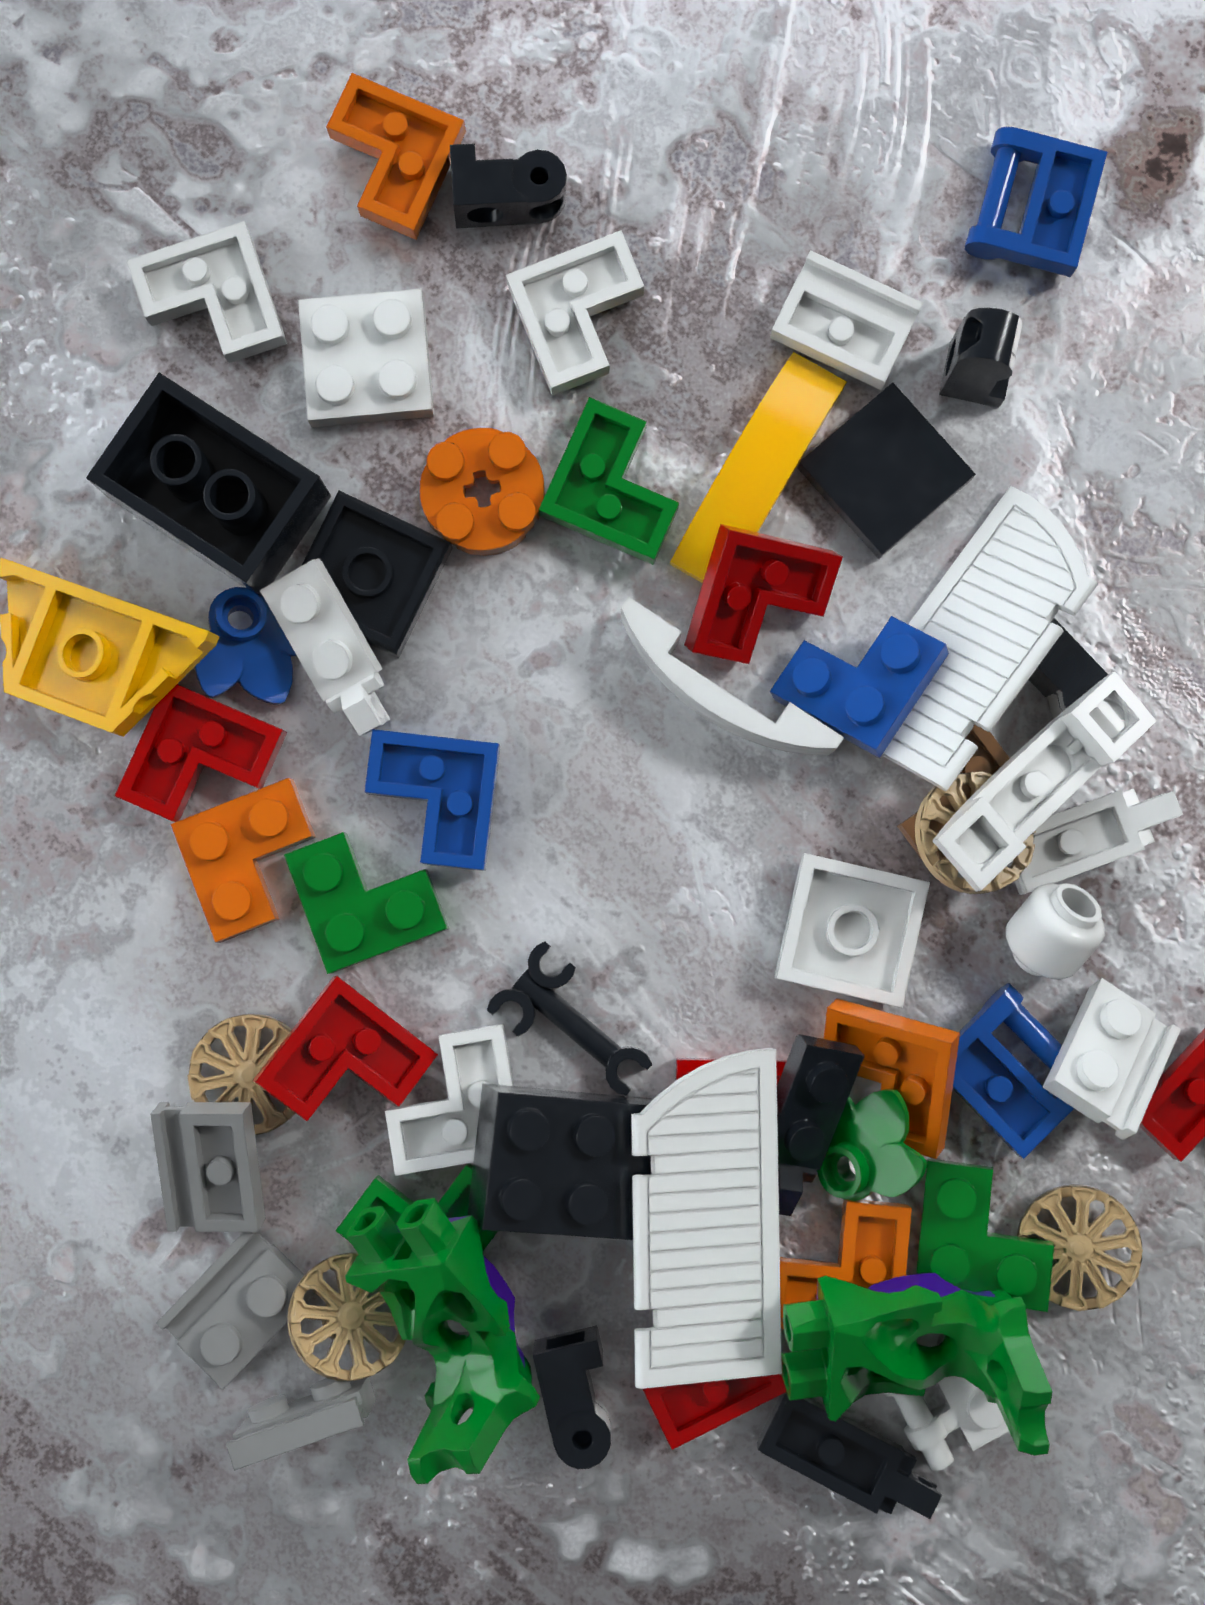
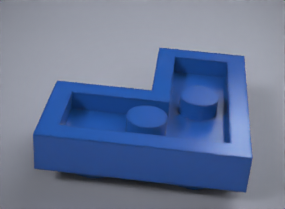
(868, 700)
(453, 778)

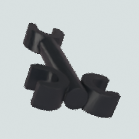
(535, 992)

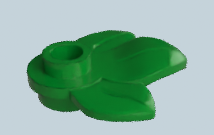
(873, 1140)

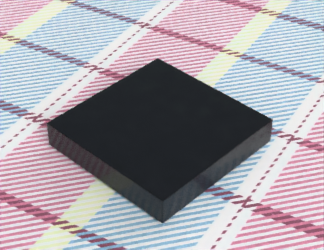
(885, 470)
(379, 568)

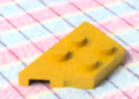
(91, 650)

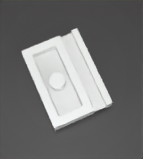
(845, 320)
(1111, 1059)

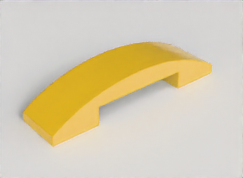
(761, 459)

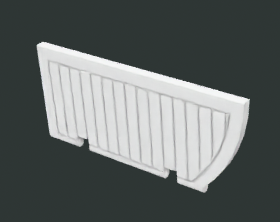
(997, 628)
(709, 1225)

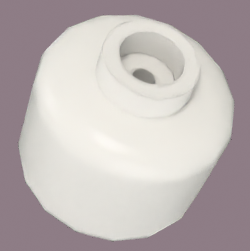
(1055, 930)

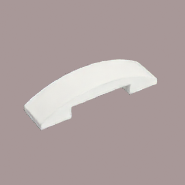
(656, 641)
(1040, 778)

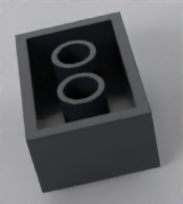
(210, 484)
(555, 1162)

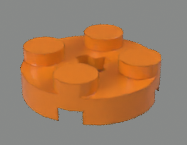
(453, 469)

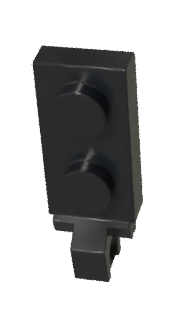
(809, 1109)
(846, 1458)

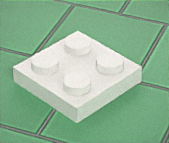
(365, 358)
(852, 930)

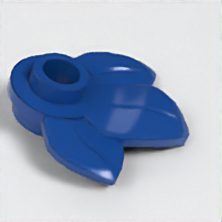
(251, 656)

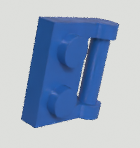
(1056, 205)
(998, 1084)

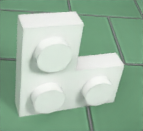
(216, 274)
(562, 295)
(446, 1129)

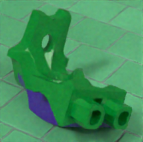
(454, 1282)
(869, 1346)

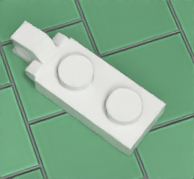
(329, 643)
(1094, 836)

